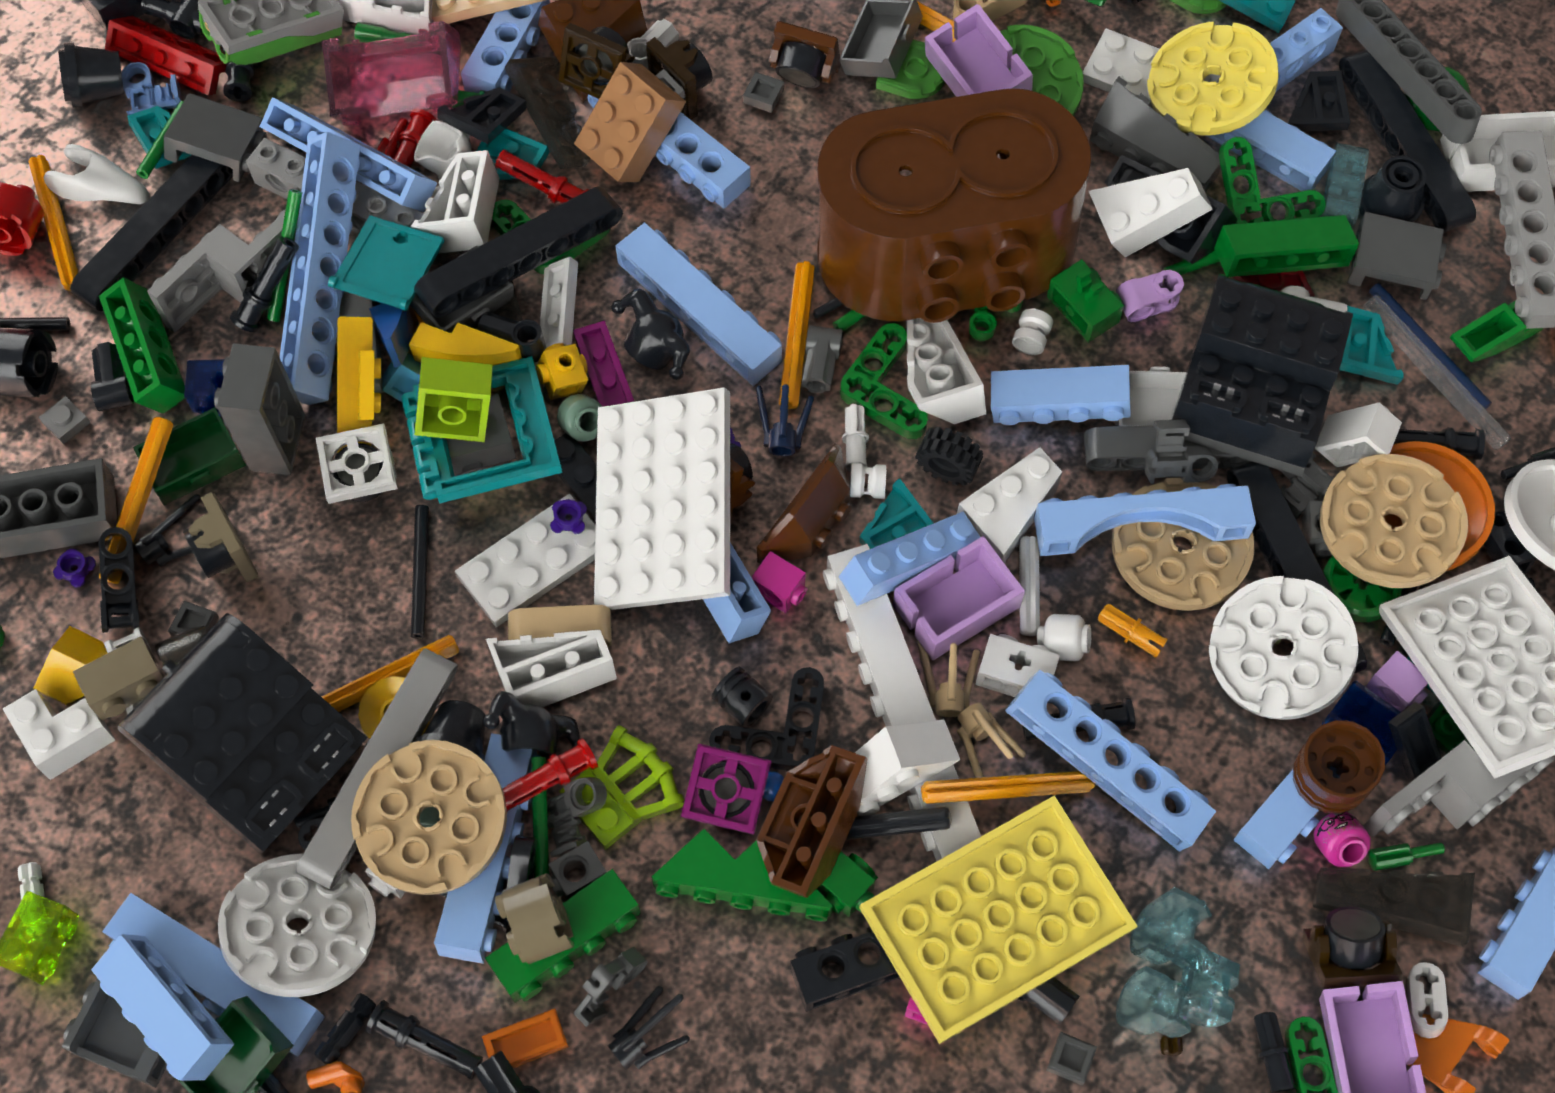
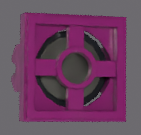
(726, 789)

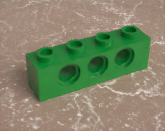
(143, 346)

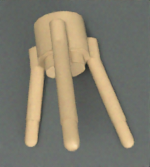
(949, 698)
(980, 724)

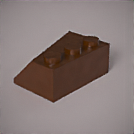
(620, 15)

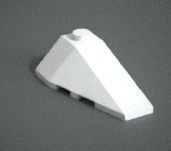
(942, 373)

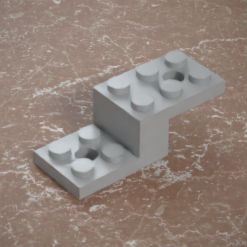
(212, 265)
(1457, 787)

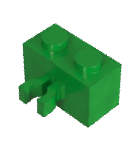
(1085, 300)

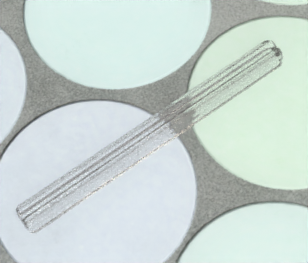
(1438, 374)

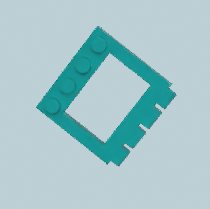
(532, 430)

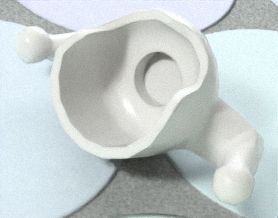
(439, 147)

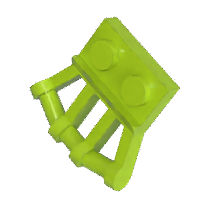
(618, 813)

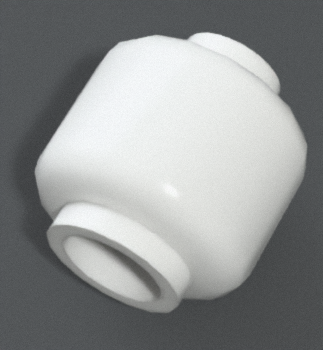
(1065, 636)

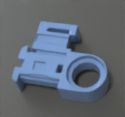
(146, 93)

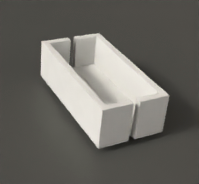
(1471, 159)

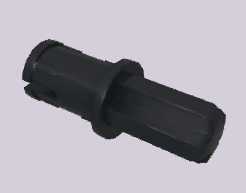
(1274, 1052)

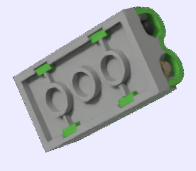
(264, 29)

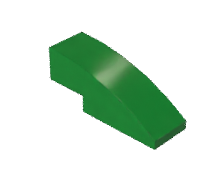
(1492, 333)

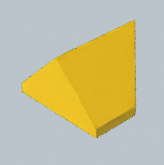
(68, 654)

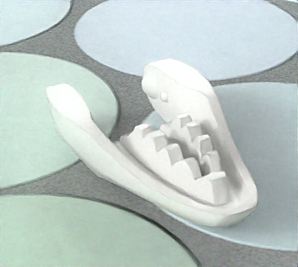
(98, 181)

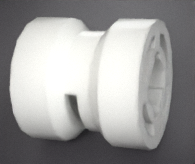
(1033, 328)
(876, 480)

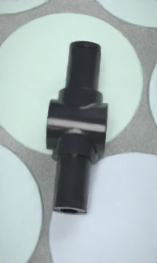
(181, 16)

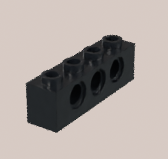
(819, 990)

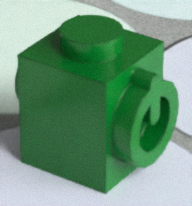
(849, 884)

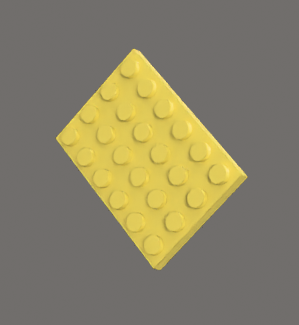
(997, 918)

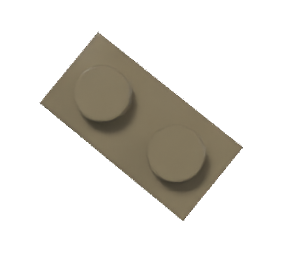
(119, 678)

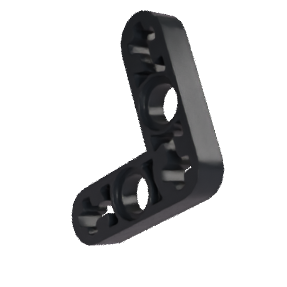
(782, 742)

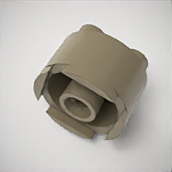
(536, 919)

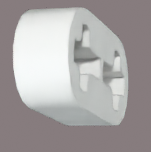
(1418, 1000)

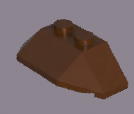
(811, 513)
(812, 819)

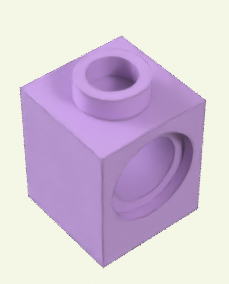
(1399, 682)

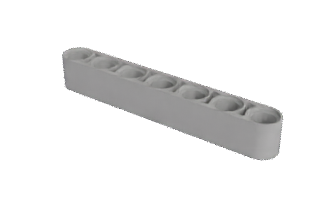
(401, 724)

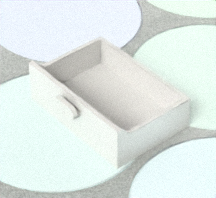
(1152, 396)

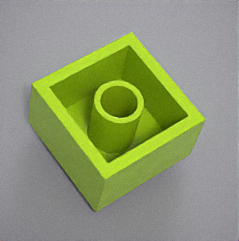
(453, 399)

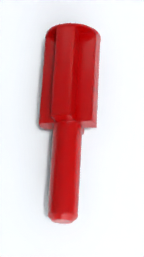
(389, 145)

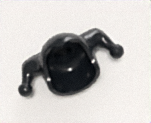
(654, 334)
(529, 725)

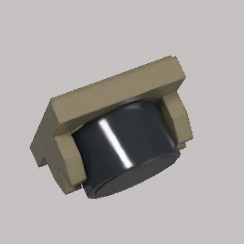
(217, 542)

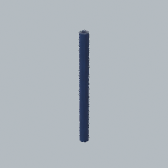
(1379, 290)

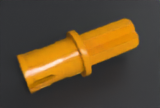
(1131, 629)

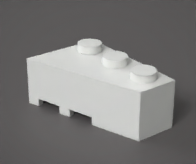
(394, 15)
(463, 204)
(1008, 503)
(552, 667)

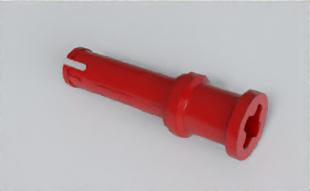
(410, 137)
(556, 188)
(556, 770)

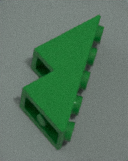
(713, 874)

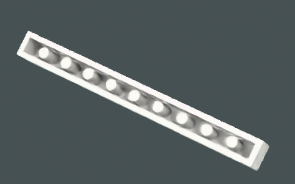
(896, 690)

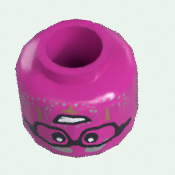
(1342, 839)

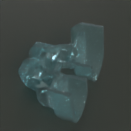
(1154, 1001)

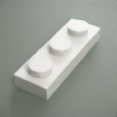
(559, 301)

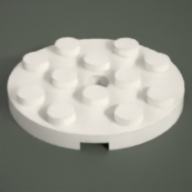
(1275, 684)
(279, 959)

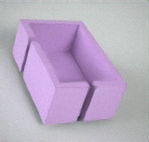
(977, 58)
(961, 604)
(1371, 1039)

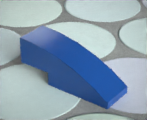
(395, 330)

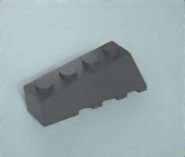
(1140, 133)

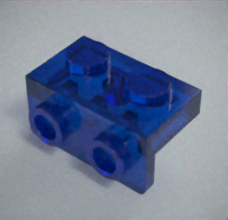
(1369, 711)

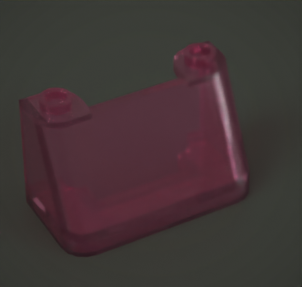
(393, 74)

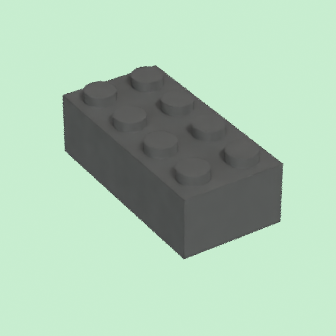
(260, 408)
(56, 507)

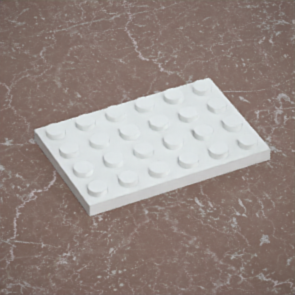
(663, 500)
(1488, 659)

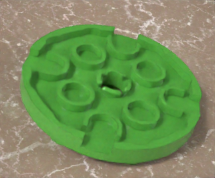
(1050, 61)

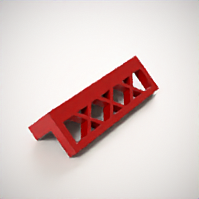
(165, 53)

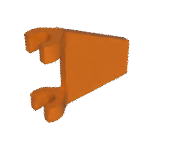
(1441, 1054)

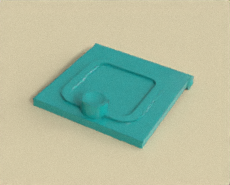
(386, 262)

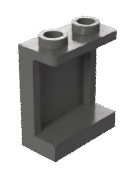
(213, 134)
(1398, 253)
(110, 1039)

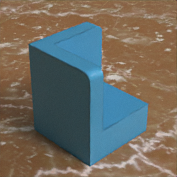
(400, 379)

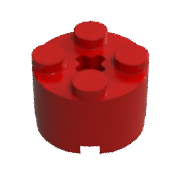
(19, 218)

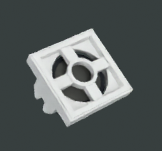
(358, 469)

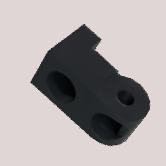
(1504, 543)

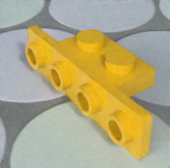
(356, 374)

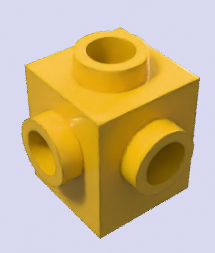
(562, 370)

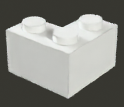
(59, 739)

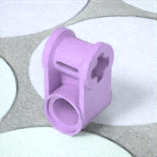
(1149, 295)

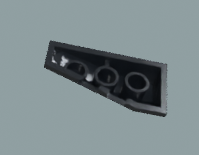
(1193, 239)

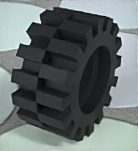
(949, 456)

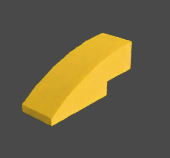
(462, 345)

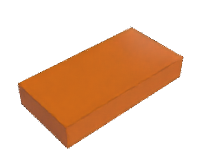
(527, 1039)

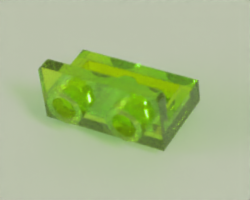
(36, 937)

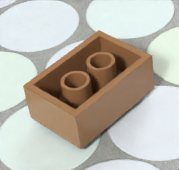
(629, 122)

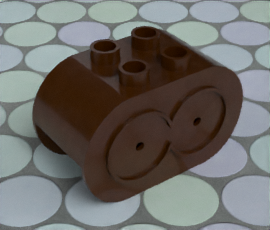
(974, 223)

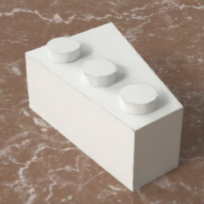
(1149, 208)
(902, 759)

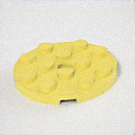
(1212, 108)

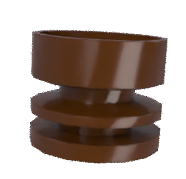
(1357, 761)

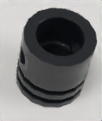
(742, 696)

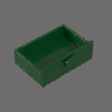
(195, 456)
(255, 1053)

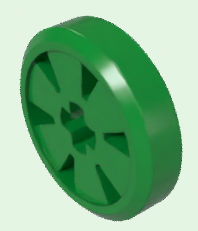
(1360, 603)

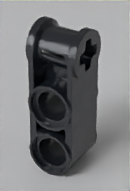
(113, 600)

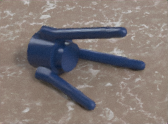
(782, 438)

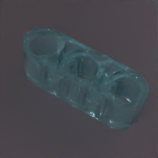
(1345, 182)

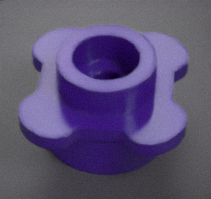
(564, 508)
(68, 561)

